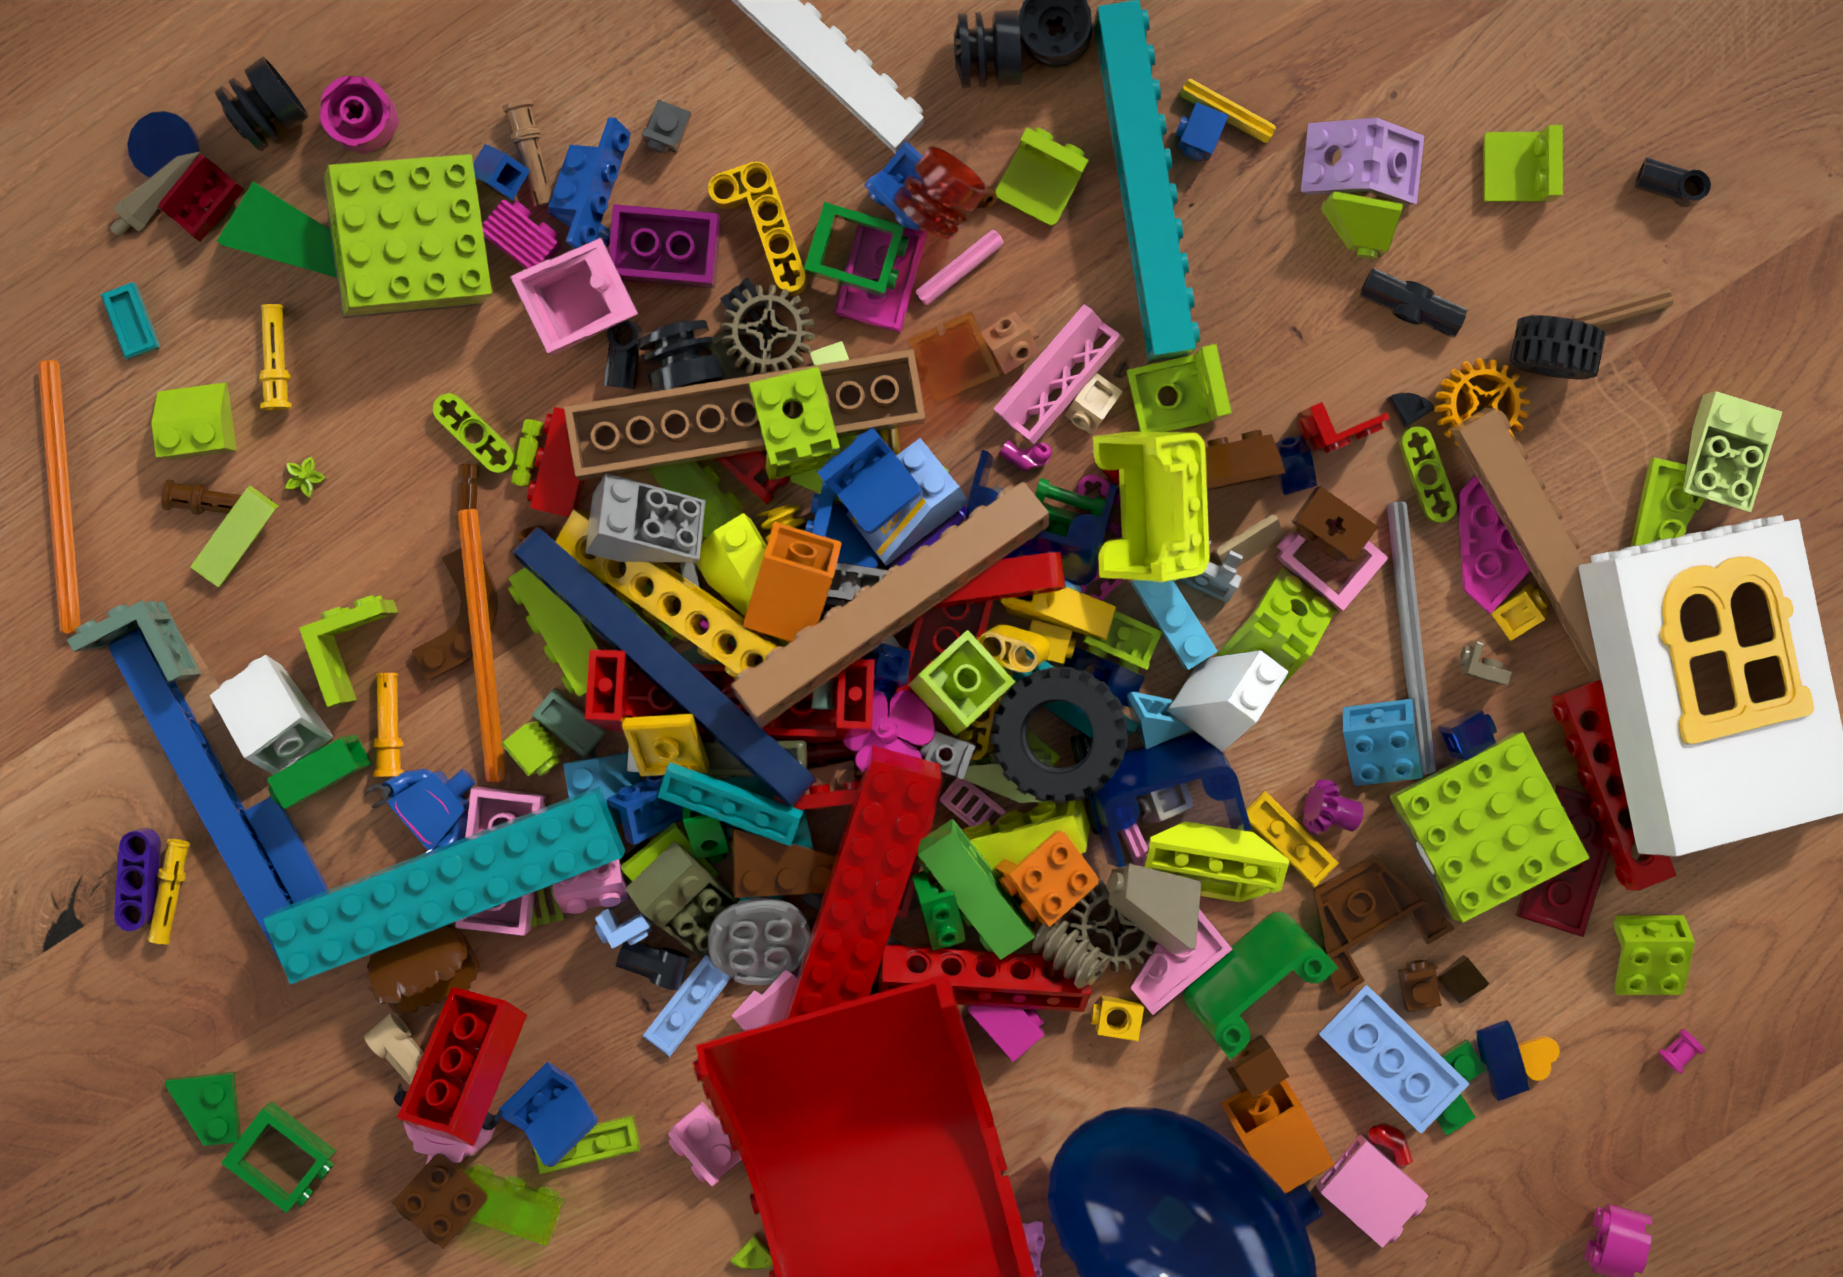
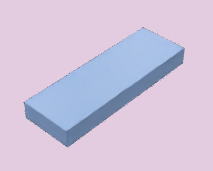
(686, 1006)

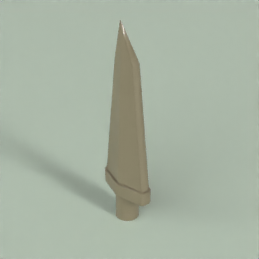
(142, 203)

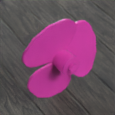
(907, 720)

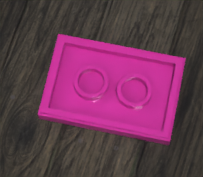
(867, 261)

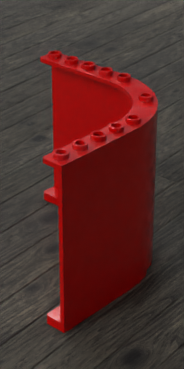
(869, 1140)

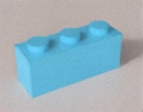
(1175, 621)

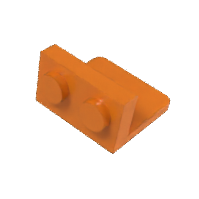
(1048, 879)

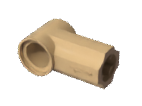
(392, 1041)

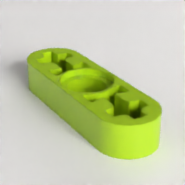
(462, 409)
(1435, 461)

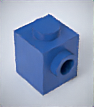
(1200, 132)
(499, 171)

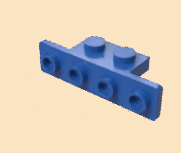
(588, 182)

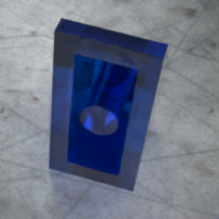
(1118, 678)
(1468, 734)

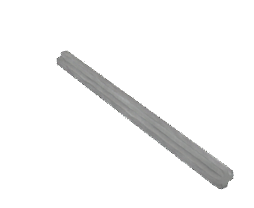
(1410, 630)

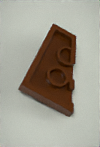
(775, 868)

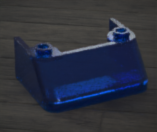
(1077, 550)
(1158, 768)

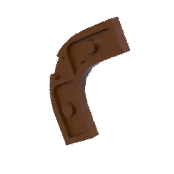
(455, 644)

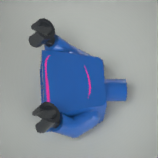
(429, 804)

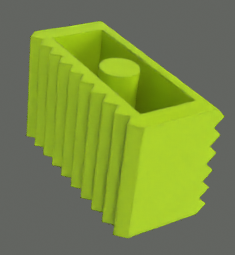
(533, 749)

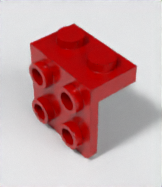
(1318, 428)

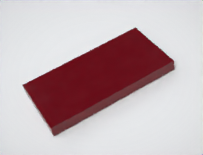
(1569, 897)

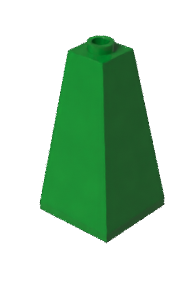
(278, 232)

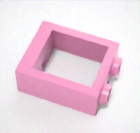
(1352, 585)

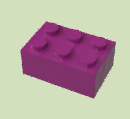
(665, 245)

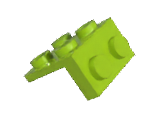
(1041, 176)

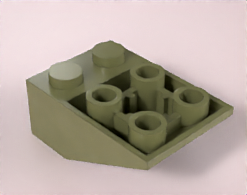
(681, 897)

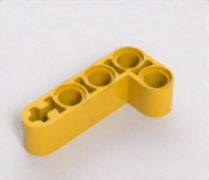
(768, 230)
(1010, 658)

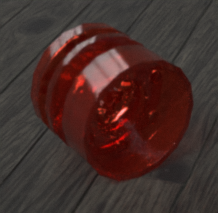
(941, 193)

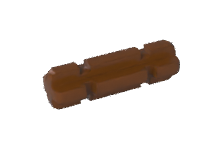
(466, 489)

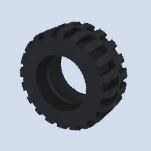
(1020, 763)

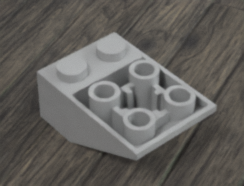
(643, 523)

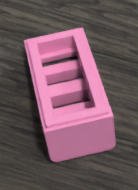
(954, 787)

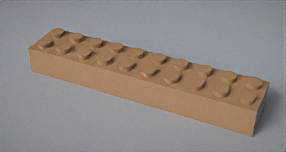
(722, 418)

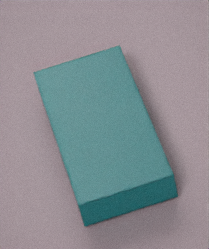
(130, 320)

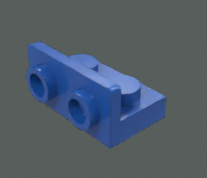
(643, 811)

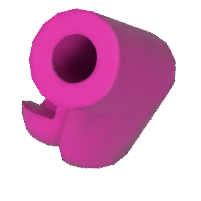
(1028, 458)

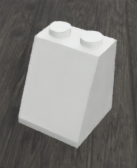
(1227, 695)
(269, 716)

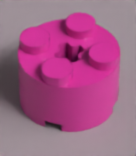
(339, 118)
(1619, 1243)

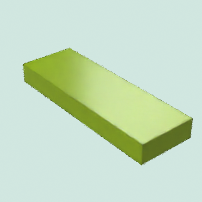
(234, 536)
(601, 1142)

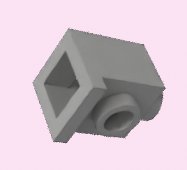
(961, 751)

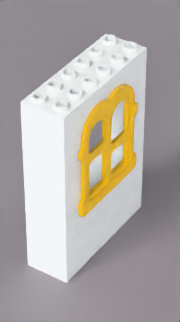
(1729, 772)

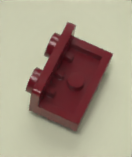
(200, 197)

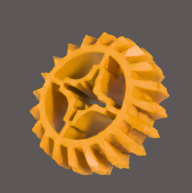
(1505, 386)

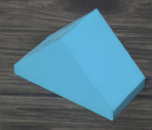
(1154, 720)

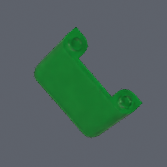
(1248, 972)

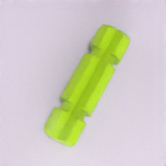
(527, 452)

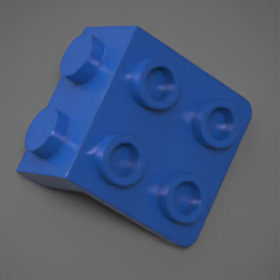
(887, 182)
(870, 481)
(834, 524)
(550, 1113)

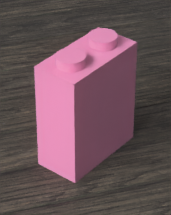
(1372, 1191)

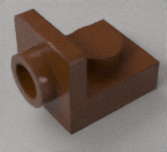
(1419, 985)

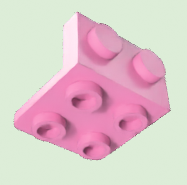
(591, 889)

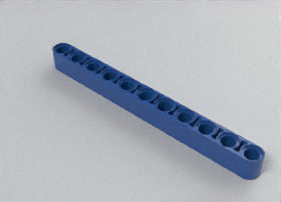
(201, 776)

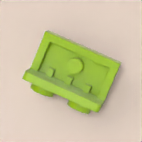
(1127, 640)

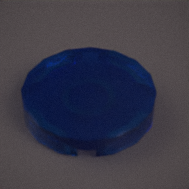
(160, 139)

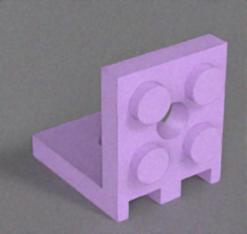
(1366, 161)

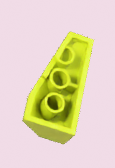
(732, 562)

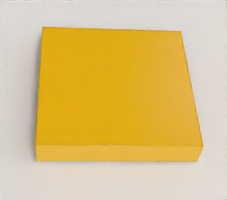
(663, 740)

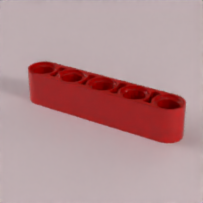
(1012, 579)

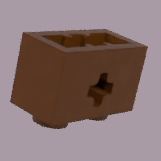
(1353, 527)
(1256, 1068)

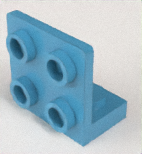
(1382, 742)

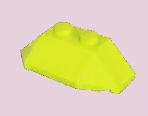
(1225, 860)

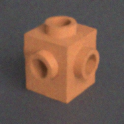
(1011, 342)

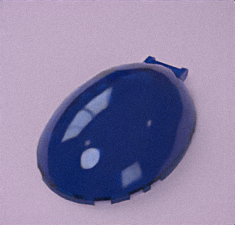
(1170, 1200)

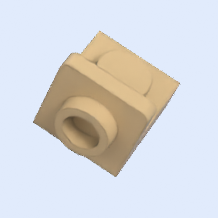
(1093, 403)

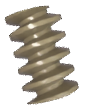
(1069, 954)

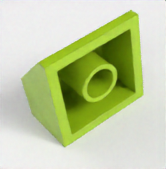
(193, 422)
(961, 683)

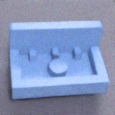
(615, 933)

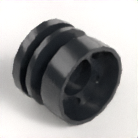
(1062, 48)
(989, 49)
(261, 104)
(680, 356)

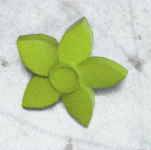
(304, 476)

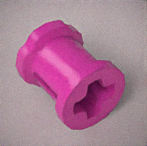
(1681, 1051)

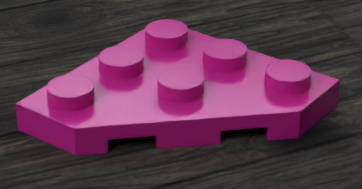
(1488, 554)

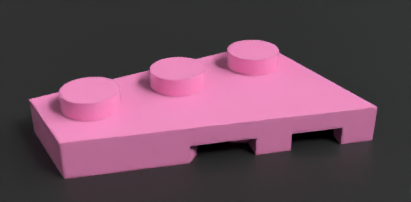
(1168, 974)

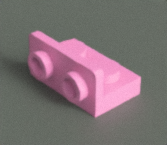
(704, 1144)

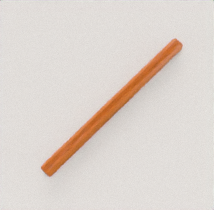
(59, 496)
(481, 644)

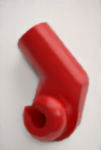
(1393, 1139)

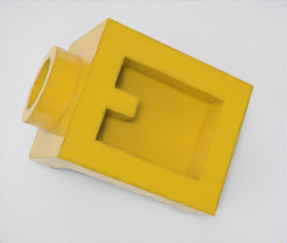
(1522, 611)

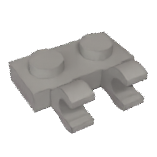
(1218, 580)

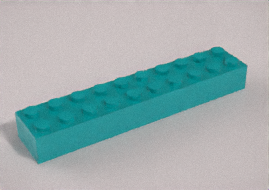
(1144, 180)
(444, 885)

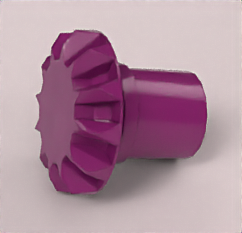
(1327, 808)

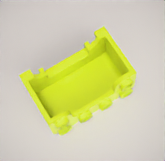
(1160, 505)

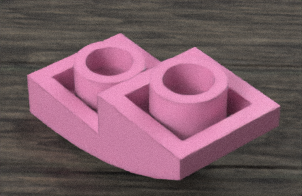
(768, 1007)

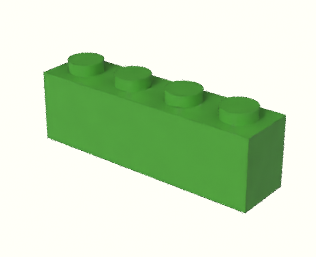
(979, 895)

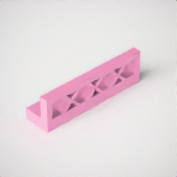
(1053, 371)

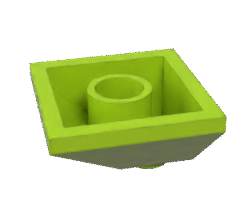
(1363, 222)

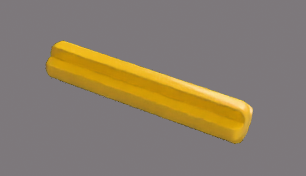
(1238, 116)

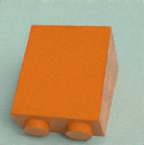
(791, 582)
(1279, 1135)

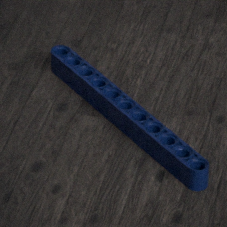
(664, 667)

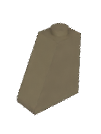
(1158, 904)

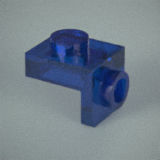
(1297, 464)

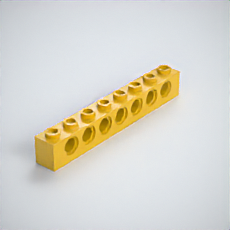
(659, 605)

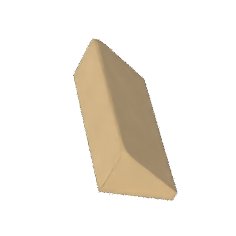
(1252, 540)

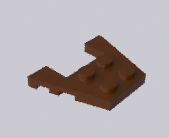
(1362, 904)

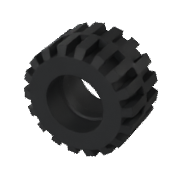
(1557, 347)

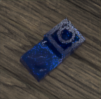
(1503, 1060)

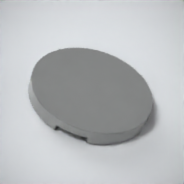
(758, 940)

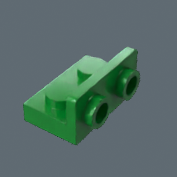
(939, 913)

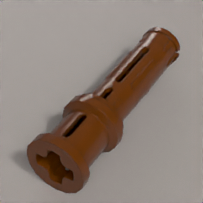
(196, 498)

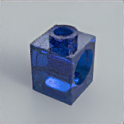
(890, 667)

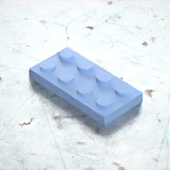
(1393, 1059)

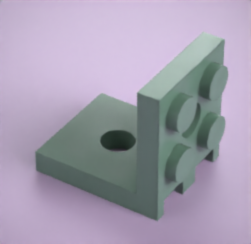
(157, 628)

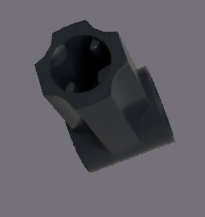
(1669, 182)
(622, 359)
(662, 965)

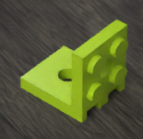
(1198, 386)
(801, 442)
(1278, 630)
(324, 650)

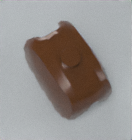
(422, 969)

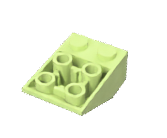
(1729, 449)

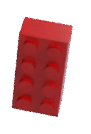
(462, 1066)

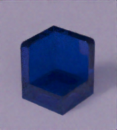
(1305, 1204)

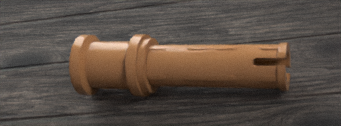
(526, 137)

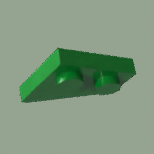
(208, 1105)

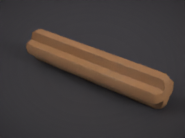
(1626, 308)

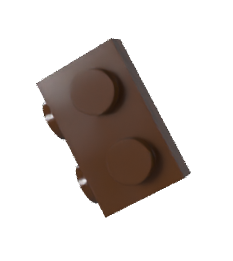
(440, 1200)

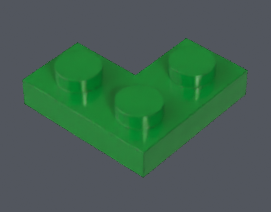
(1468, 1065)

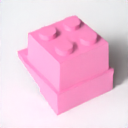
(574, 296)

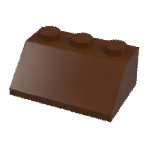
(1242, 460)

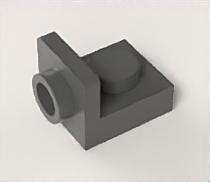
(666, 127)

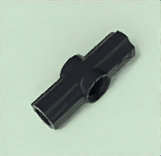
(1413, 302)

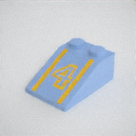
(938, 502)

